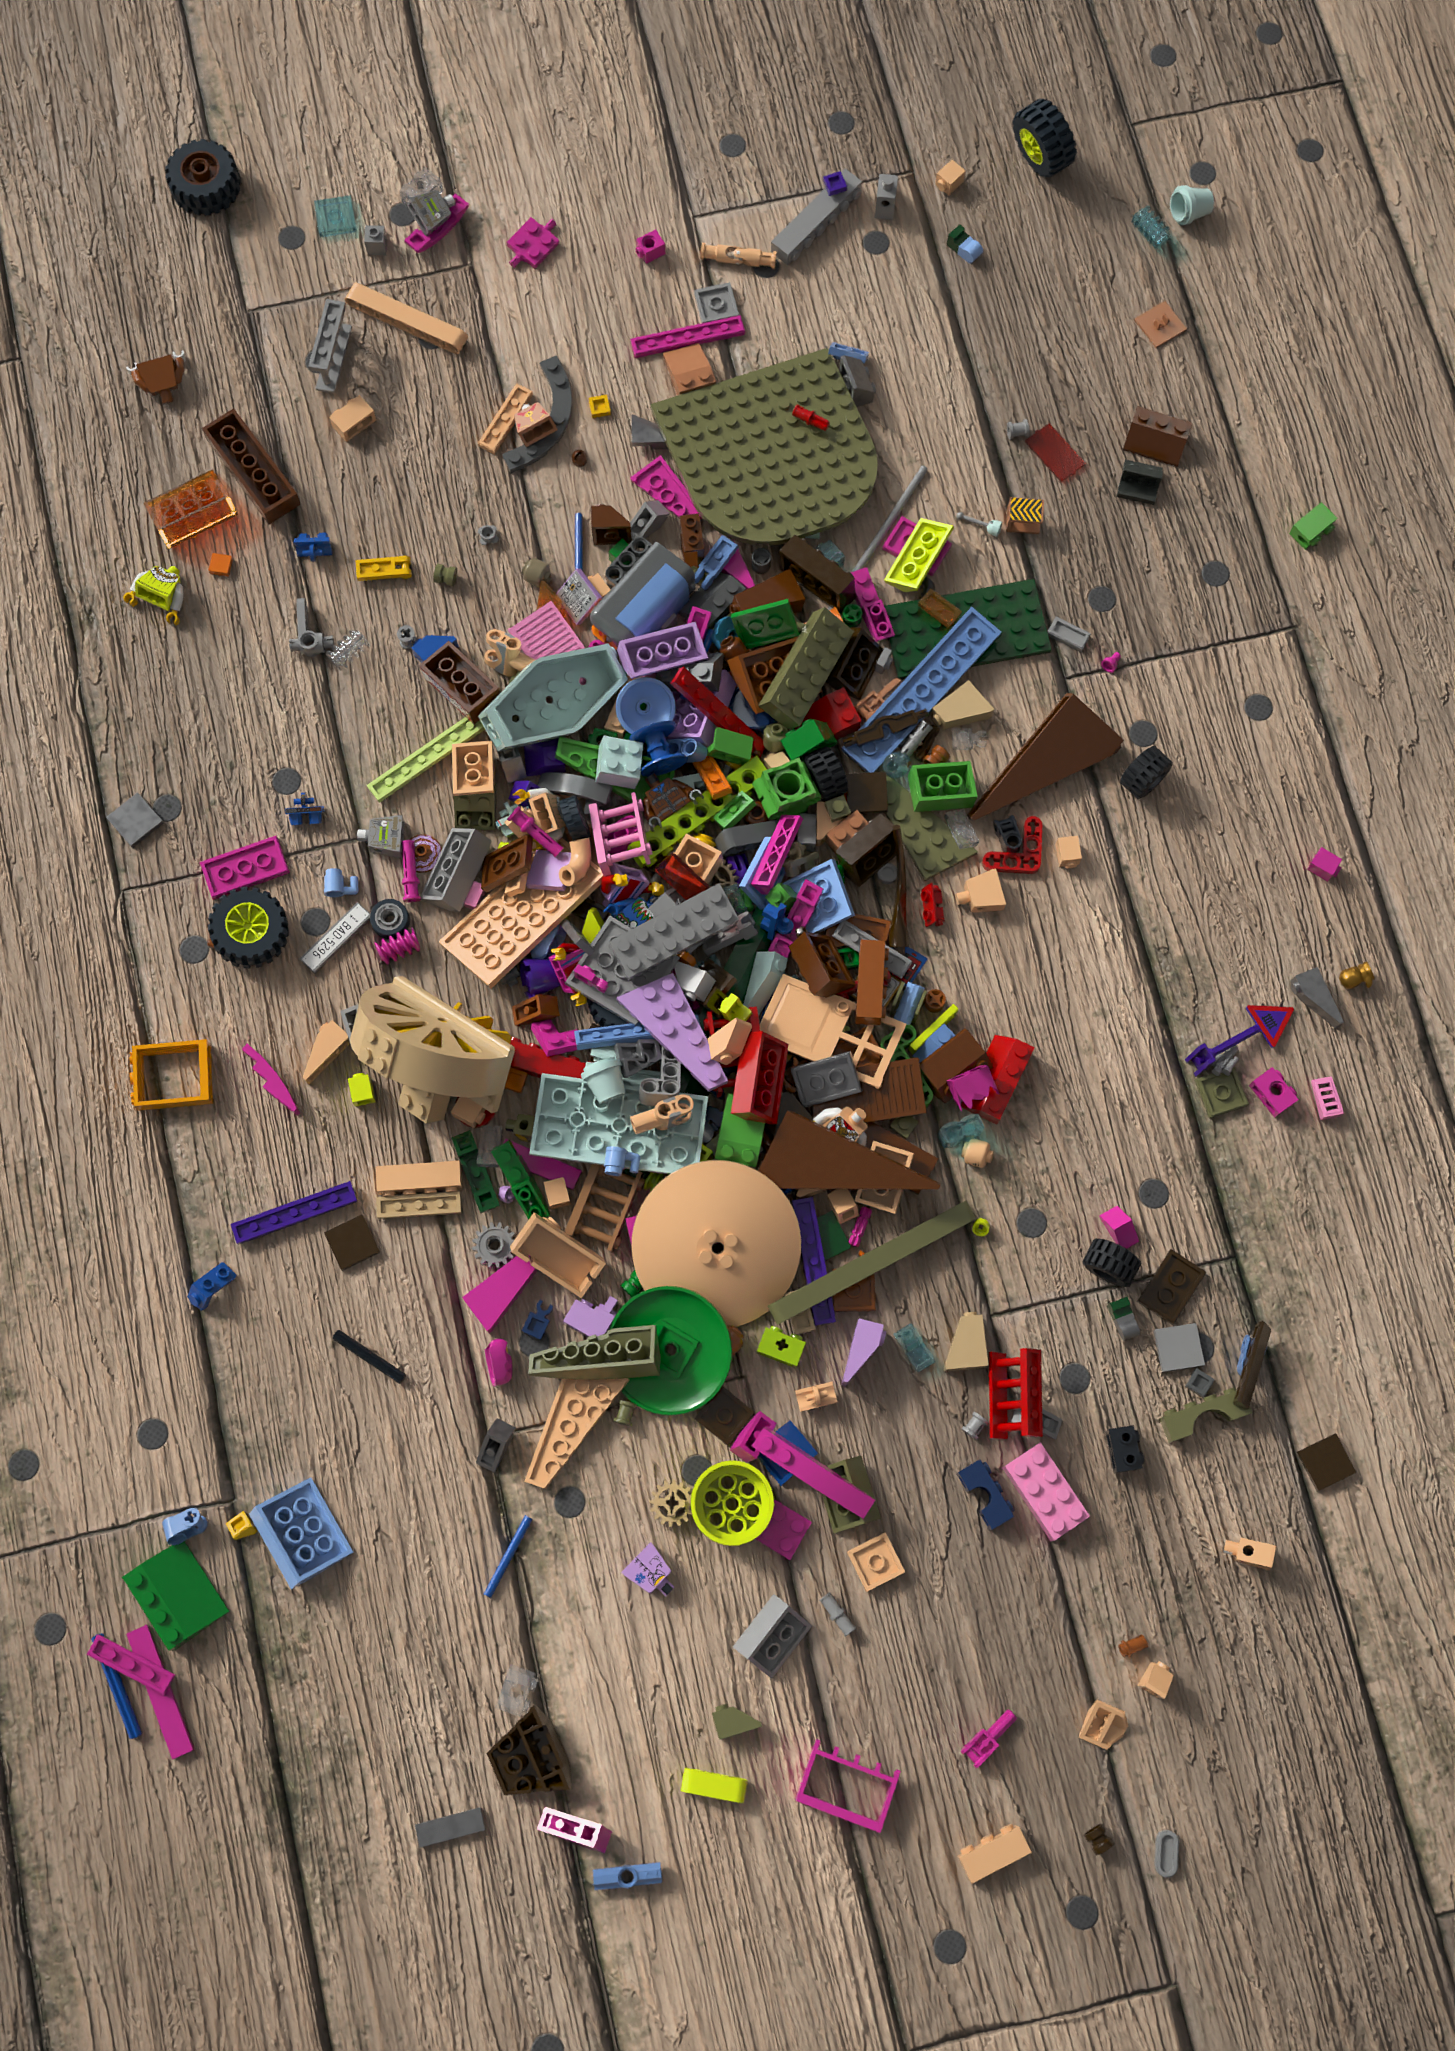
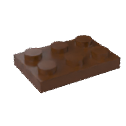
(507, 863)

